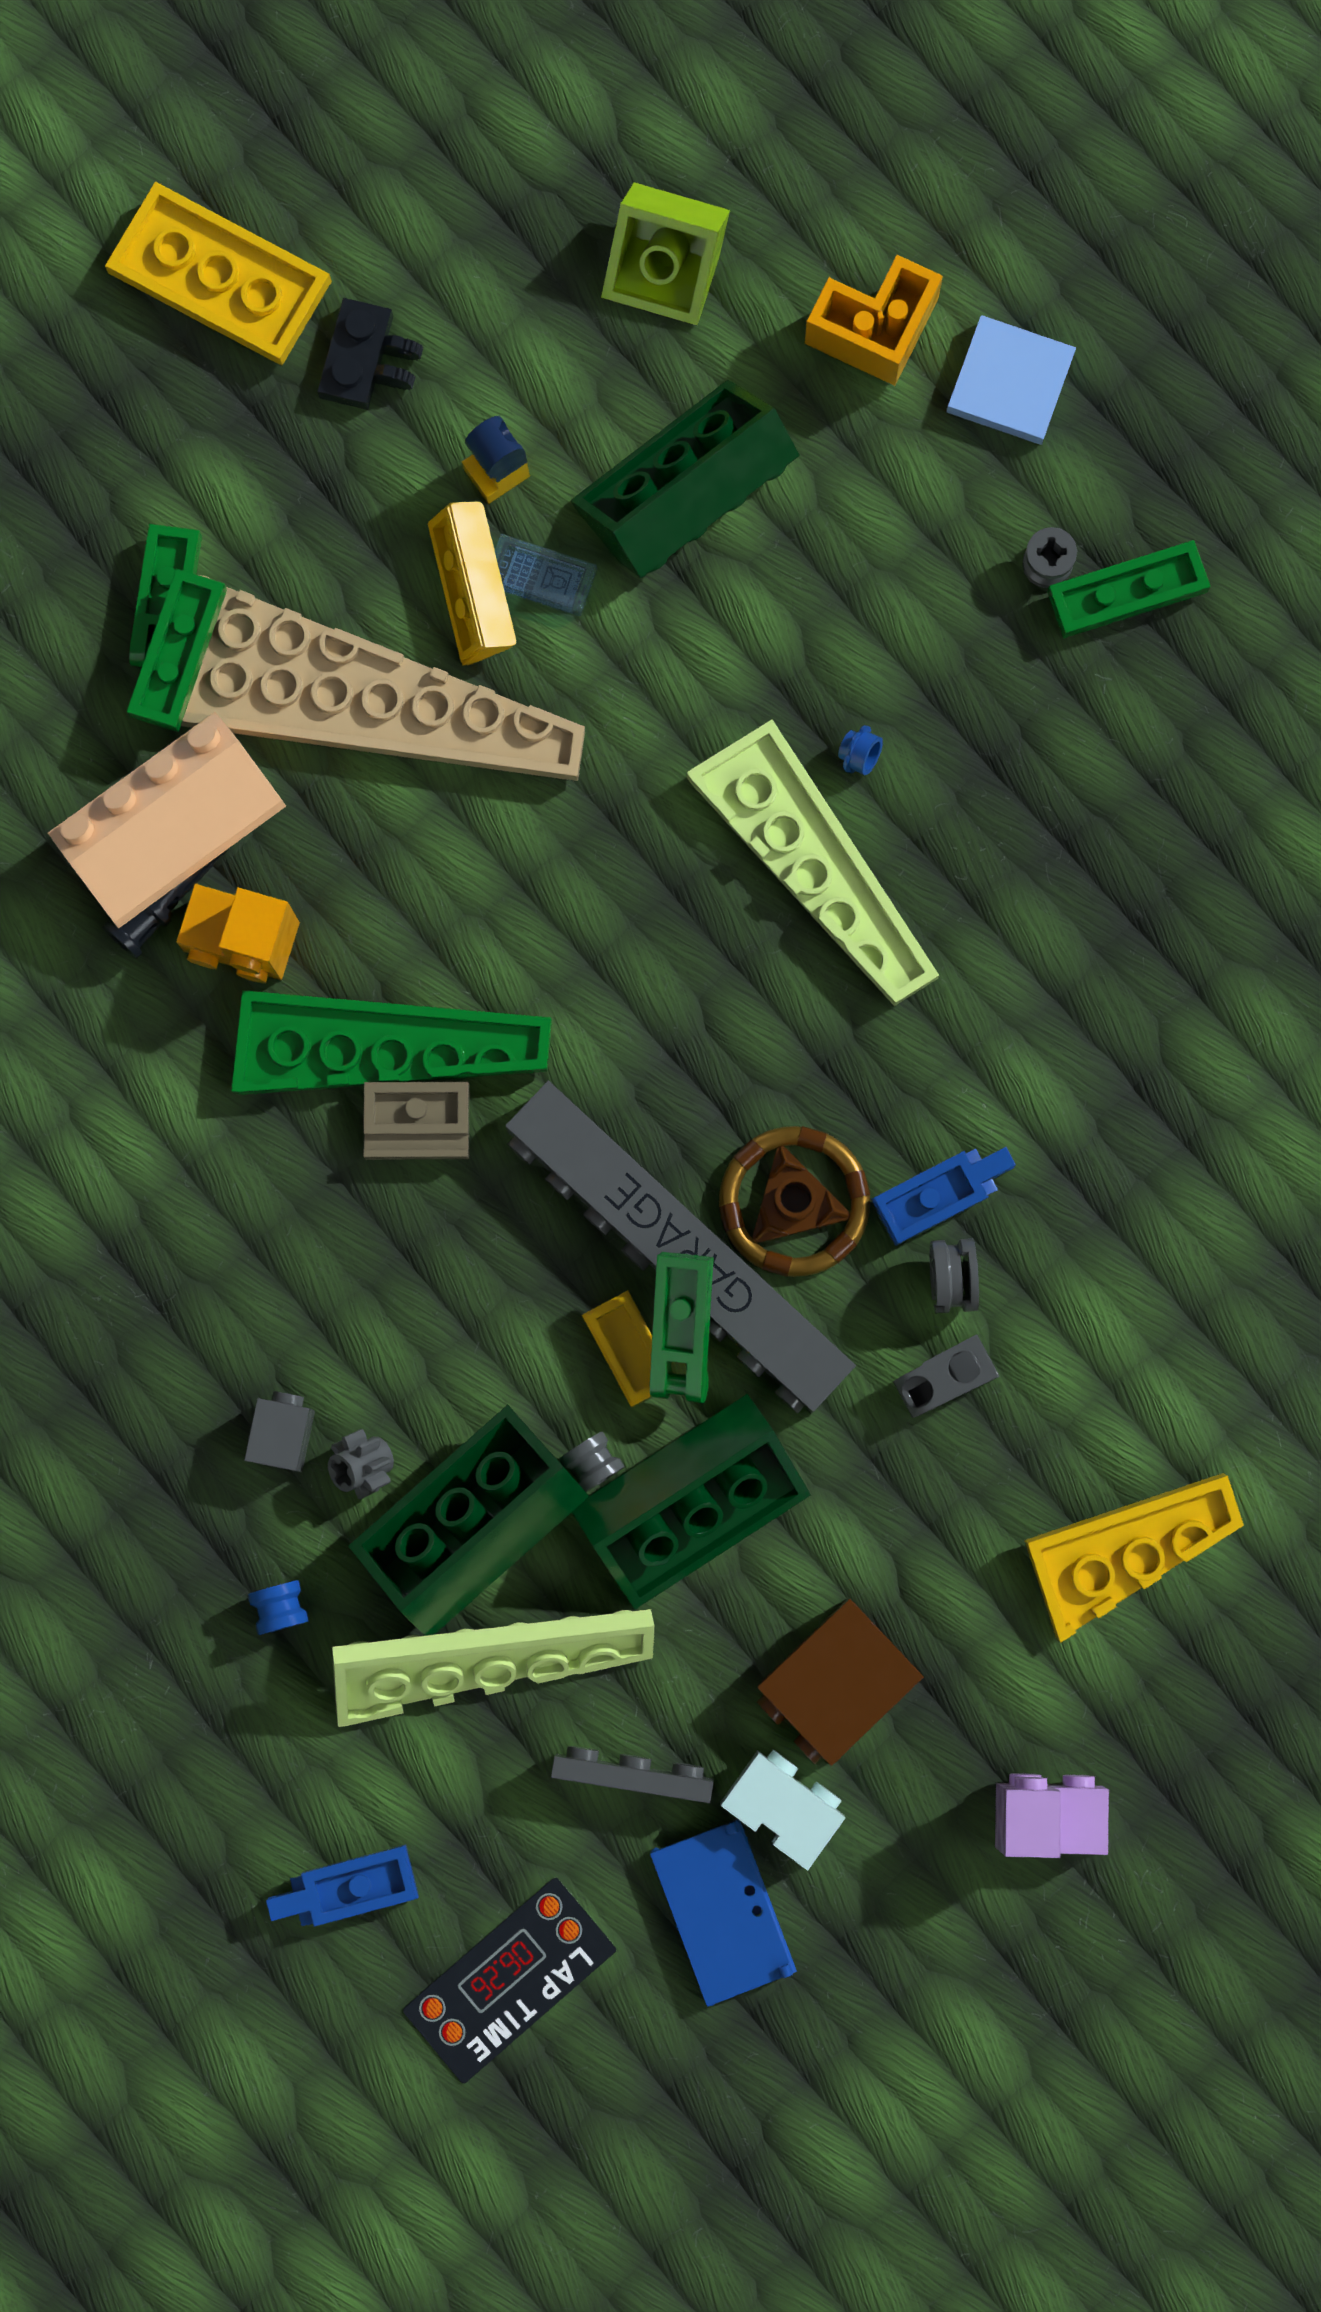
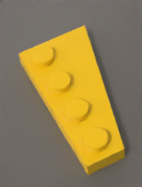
(1116, 1553)

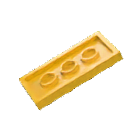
(218, 273)

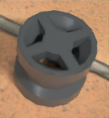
(1047, 568)
(592, 1462)

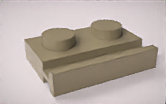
(416, 1120)

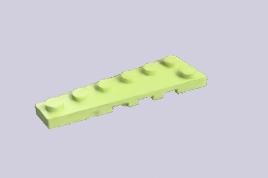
(794, 832)
(383, 1675)

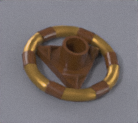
(794, 1201)

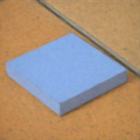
(1011, 379)

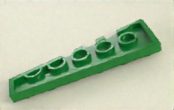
(337, 1043)

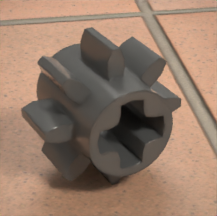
(360, 1464)

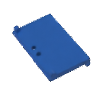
(714, 1898)

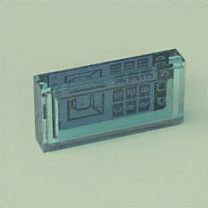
(544, 575)

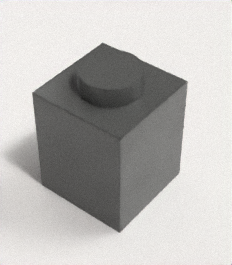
(280, 1432)

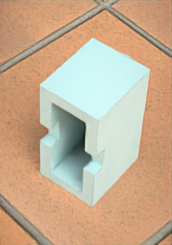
(773, 1797)

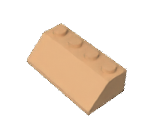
(167, 819)

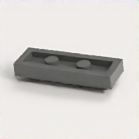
(633, 1774)

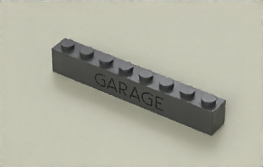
(653, 1221)

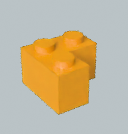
(875, 331)
(240, 931)

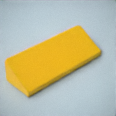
(471, 581)

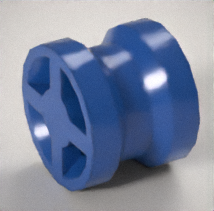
(278, 1607)

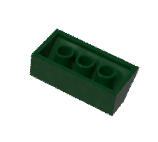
(686, 477)
(691, 1501)

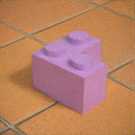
(1051, 1818)

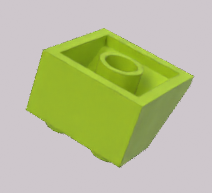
(664, 253)

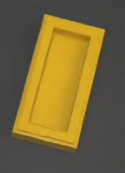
(624, 1344)

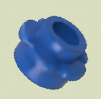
(860, 750)

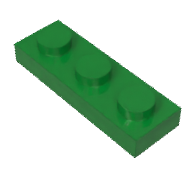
(1128, 589)
(177, 650)

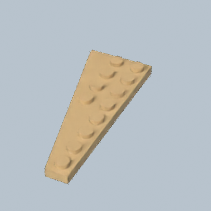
(325, 687)

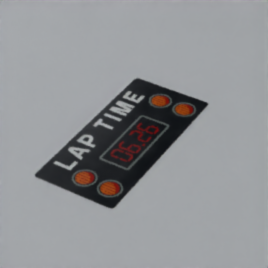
(509, 1980)

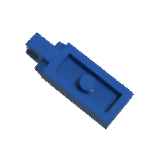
(940, 1193)
(348, 1888)

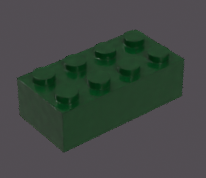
(467, 1522)

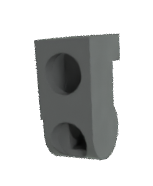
(946, 1376)

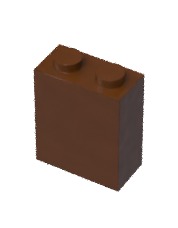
(837, 1683)

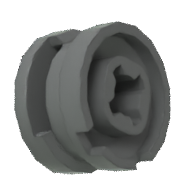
(947, 1275)

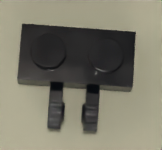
(357, 352)

